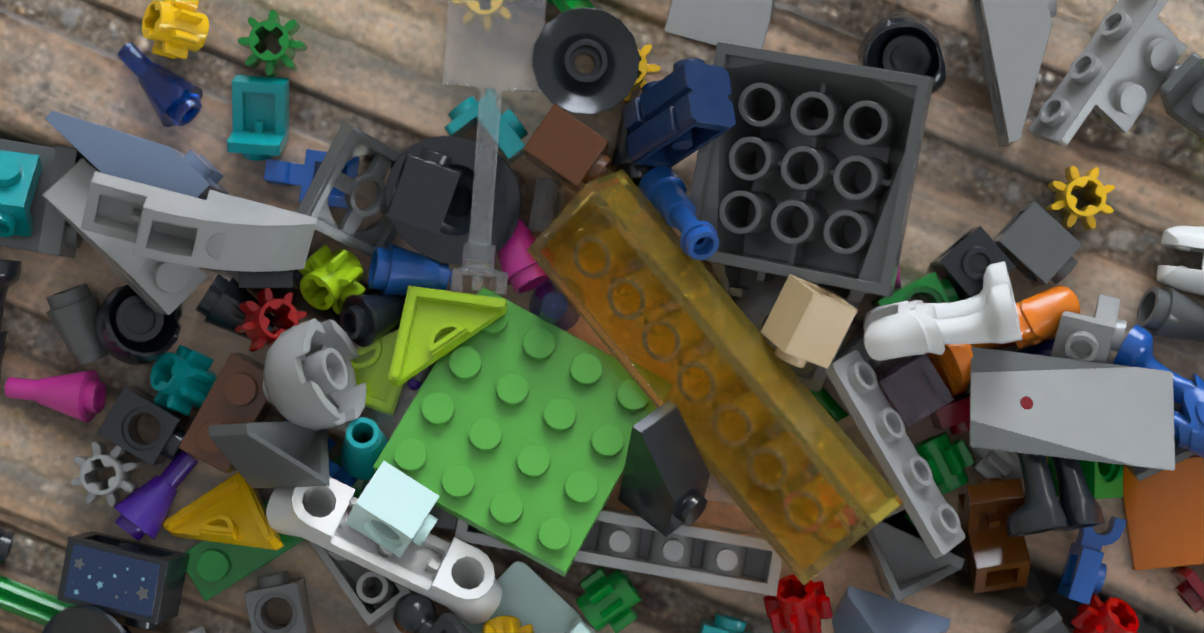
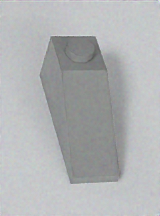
(1012, 50)
(156, 282)

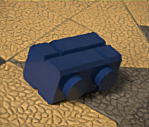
(679, 113)

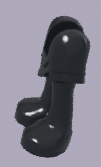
(1041, 506)

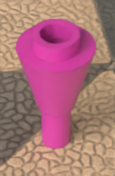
(72, 394)

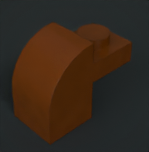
(990, 555)

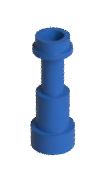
(668, 195)

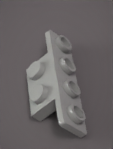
(1113, 73)
(883, 441)

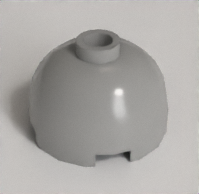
(312, 376)

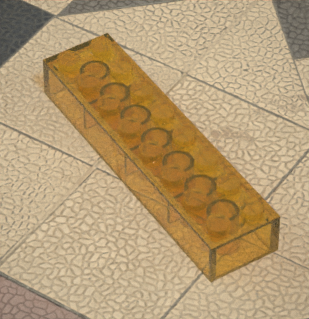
(698, 349)

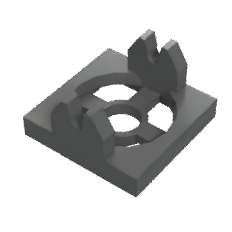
(345, 146)

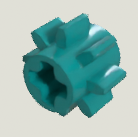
(182, 379)

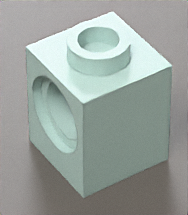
(394, 510)

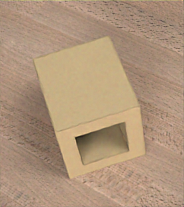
(807, 323)

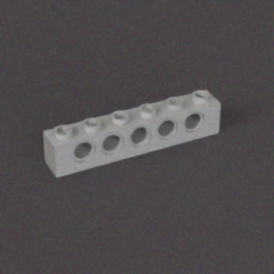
(689, 553)

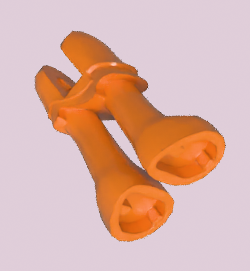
(1038, 321)

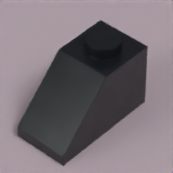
(664, 471)

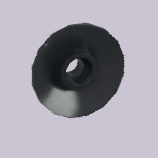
(590, 34)

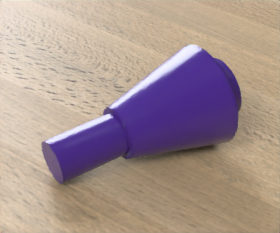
(148, 505)

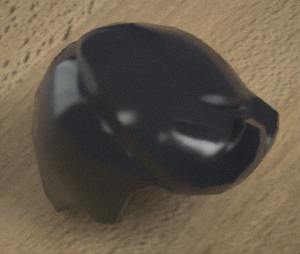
(904, 46)
(133, 330)

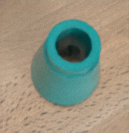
(362, 448)

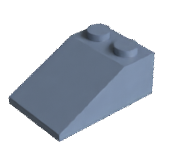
(139, 158)

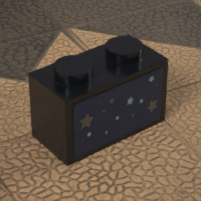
(123, 578)

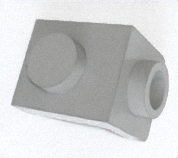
(1090, 337)

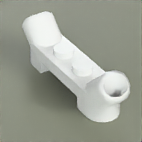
(440, 570)

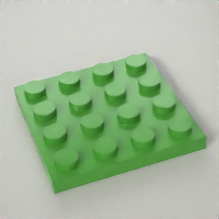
(521, 434)

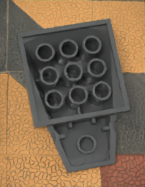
(810, 179)

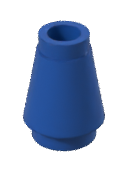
(396, 268)

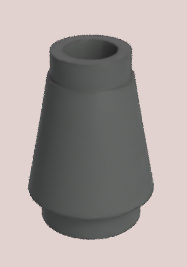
(1171, 314)
(74, 317)

